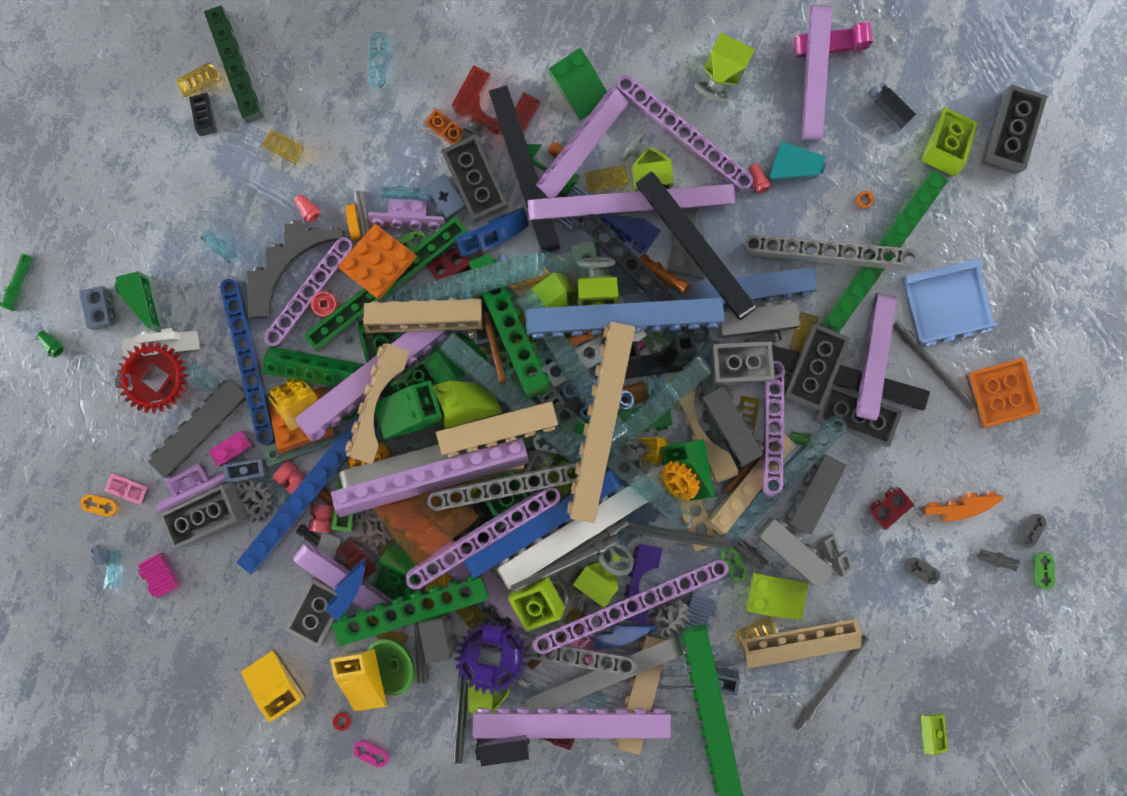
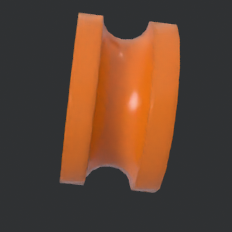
(869, 196)

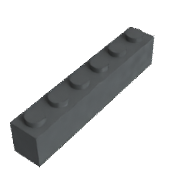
(197, 428)

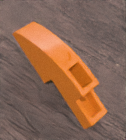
(969, 506)

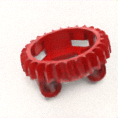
(139, 367)

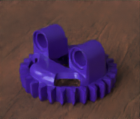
(486, 675)

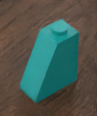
(795, 163)

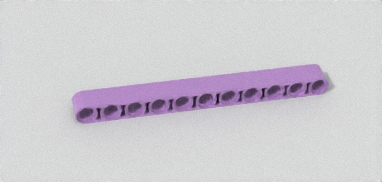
(627, 202)
(621, 606)

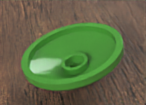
(395, 676)

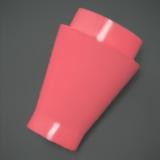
(760, 180)
(308, 210)

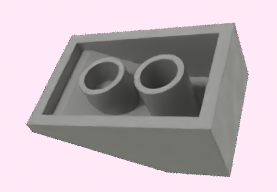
(742, 363)

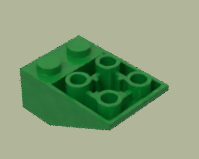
(433, 368)
(408, 410)
(694, 456)

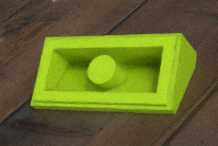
(934, 733)

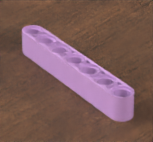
(816, 72)
(582, 142)
(300, 297)
(876, 356)
(770, 437)
(333, 572)

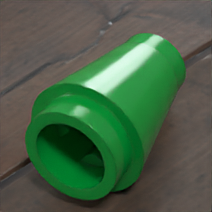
(50, 344)

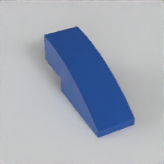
(346, 591)
(622, 635)

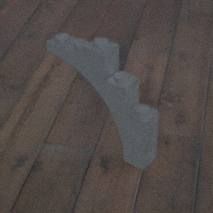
(263, 283)

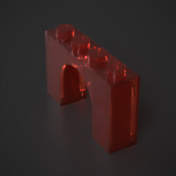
(468, 103)

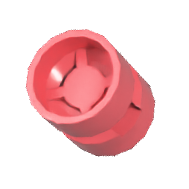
(324, 304)
(289, 476)
(322, 518)

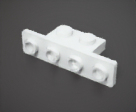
(178, 340)

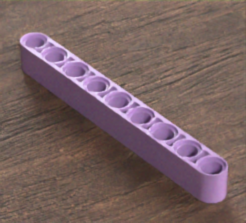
(688, 142)
(477, 545)

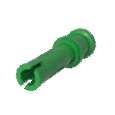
(12, 290)

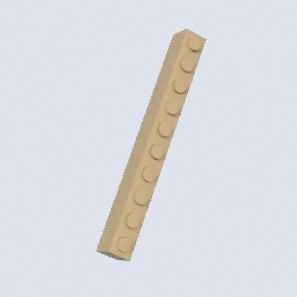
(601, 422)

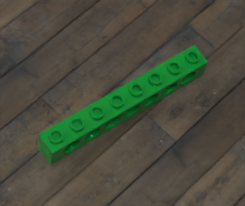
(311, 368)
(533, 385)
(346, 634)

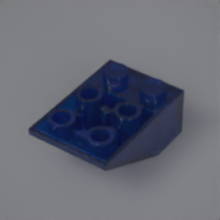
(634, 230)

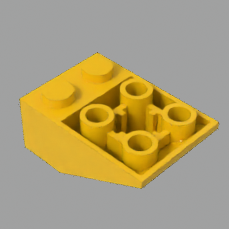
(291, 400)
(359, 679)
(272, 686)

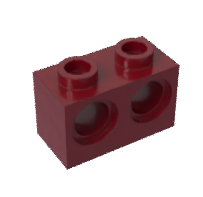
(447, 262)
(893, 512)

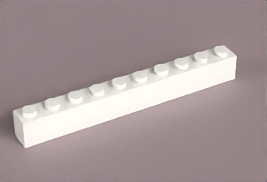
(576, 532)

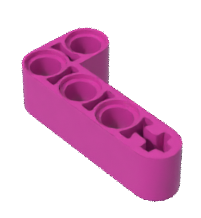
(841, 41)

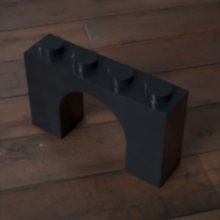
(671, 359)
(502, 750)

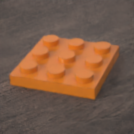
(377, 261)
(1003, 392)
(289, 440)

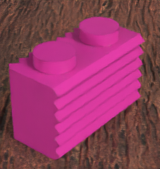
(231, 448)
(158, 575)

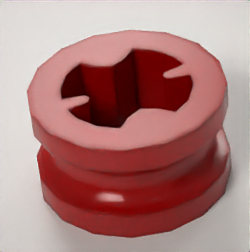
(347, 722)

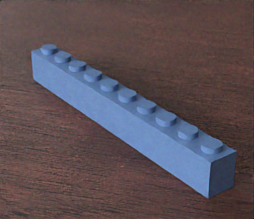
(756, 286)
(642, 315)

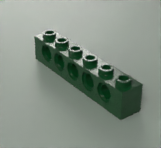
(234, 64)

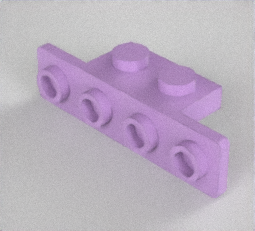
(407, 216)
(188, 484)

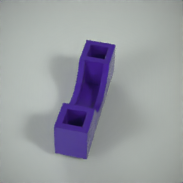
(647, 558)

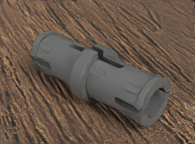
(750, 554)
(998, 559)

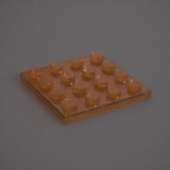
(420, 528)

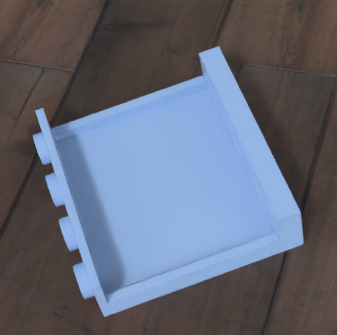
(948, 302)

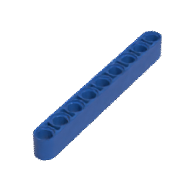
(242, 354)
(530, 531)

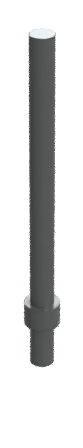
(908, 337)
(610, 532)
(598, 548)
(808, 713)

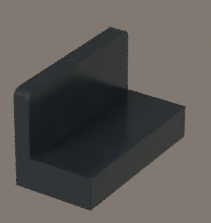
(895, 108)

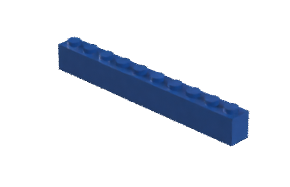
(297, 503)

